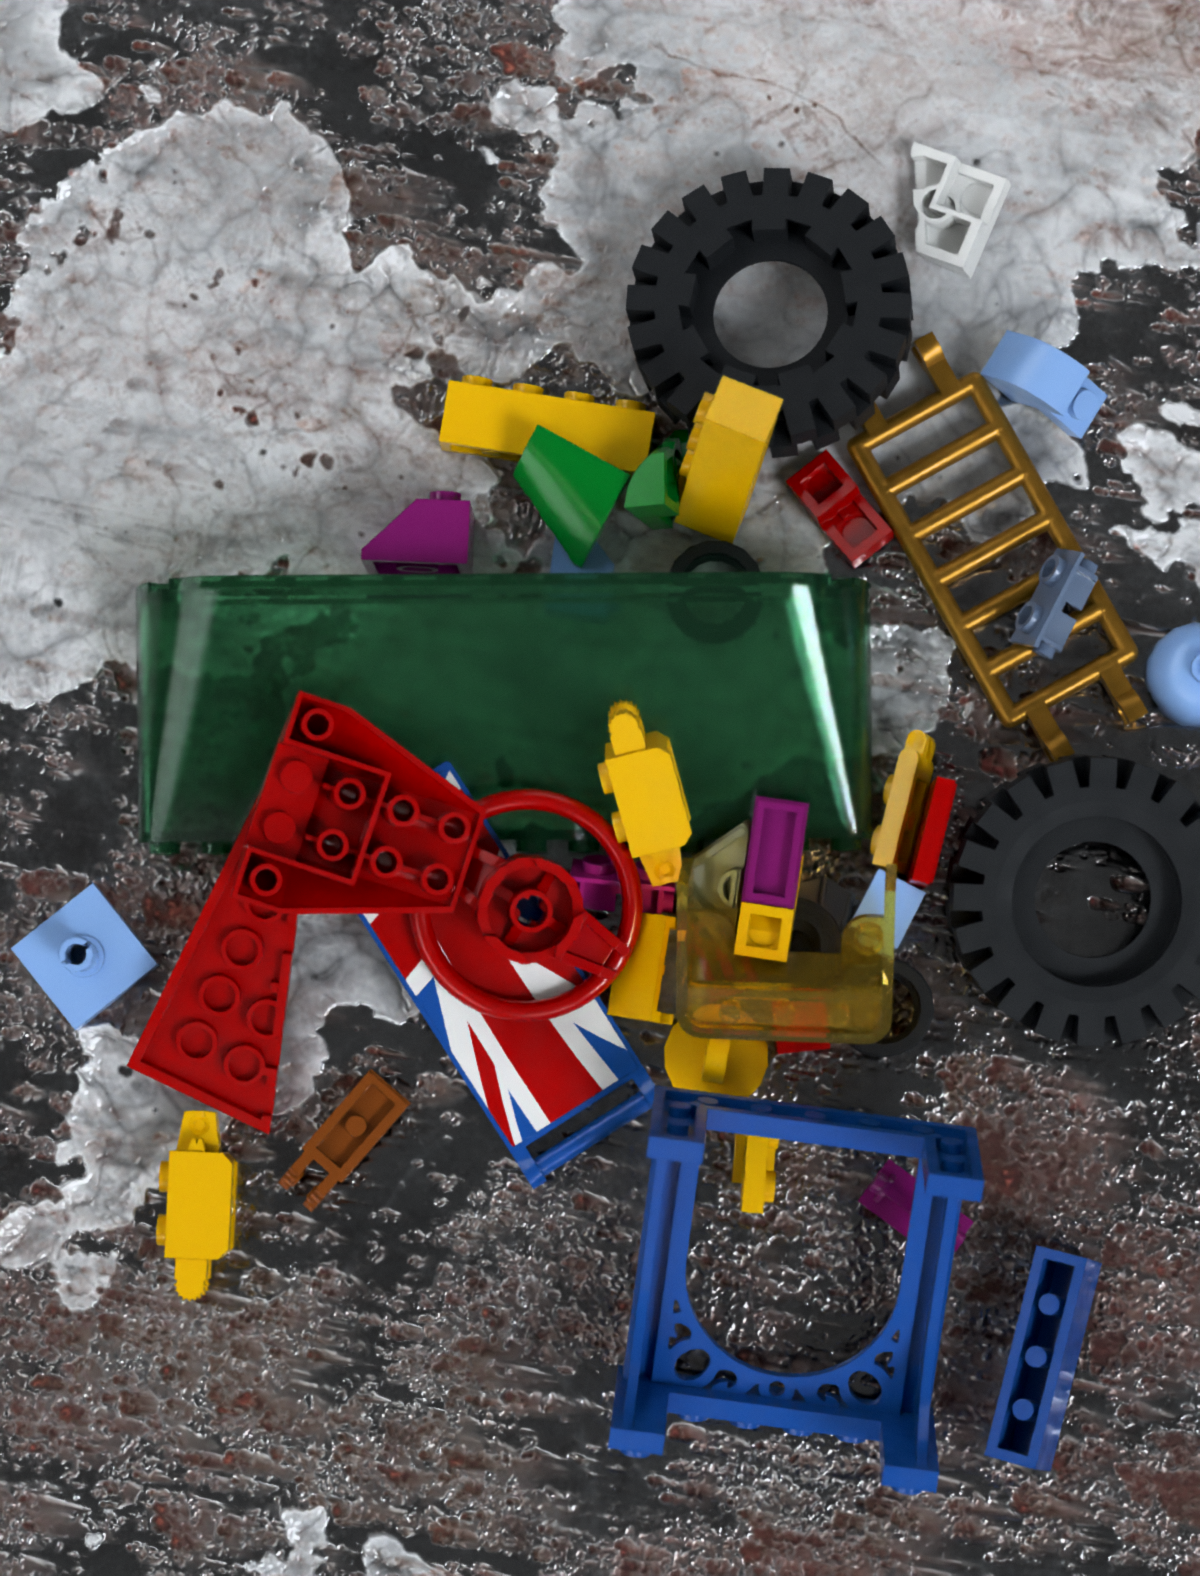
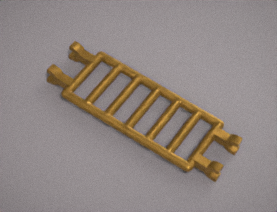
(936, 579)

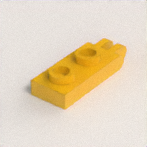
(904, 801)

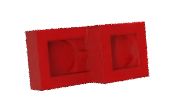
(840, 509)

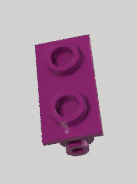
(891, 1200)

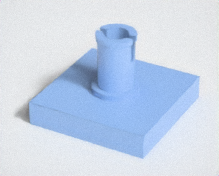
(85, 956)

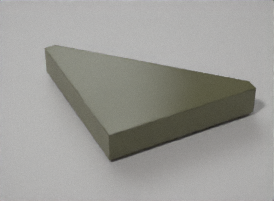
(721, 872)

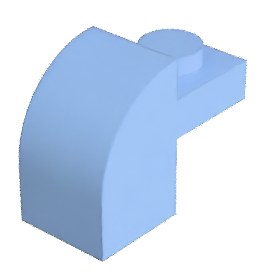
(1045, 379)

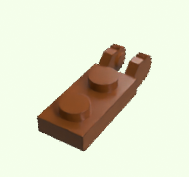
(348, 1135)

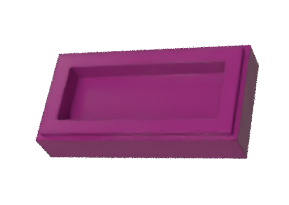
(775, 852)

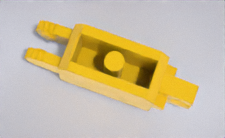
(648, 793)
(199, 1203)

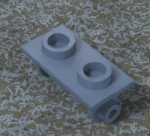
(1063, 579)

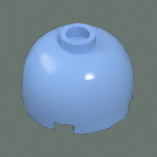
(1174, 675)

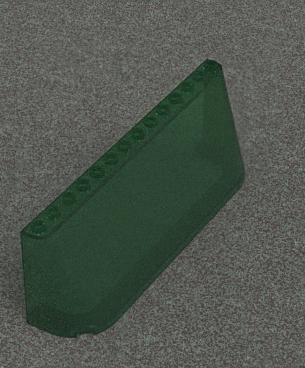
(513, 687)

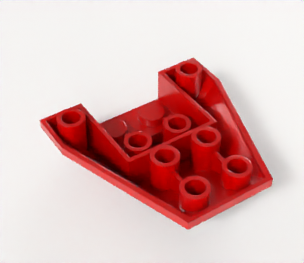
(353, 823)

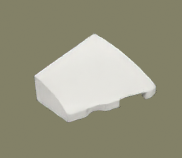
(954, 209)

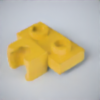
(755, 1170)

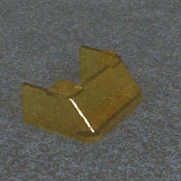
(800, 1000)

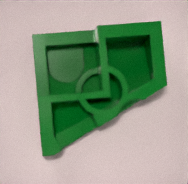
(655, 484)
(569, 490)

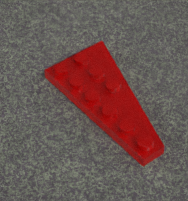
(225, 1006)

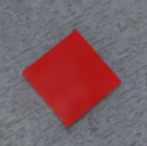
(931, 832)

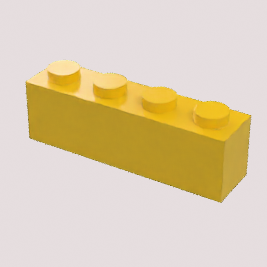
(501, 421)
(725, 457)

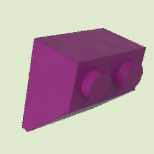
(425, 539)

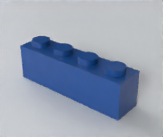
(1043, 1359)

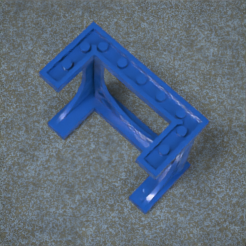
(902, 1414)

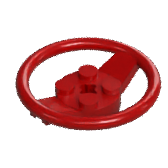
(561, 932)

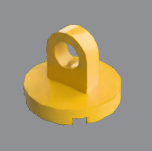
(715, 1064)

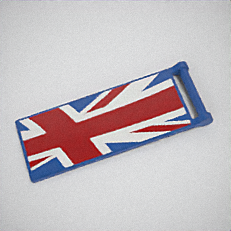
(519, 1072)

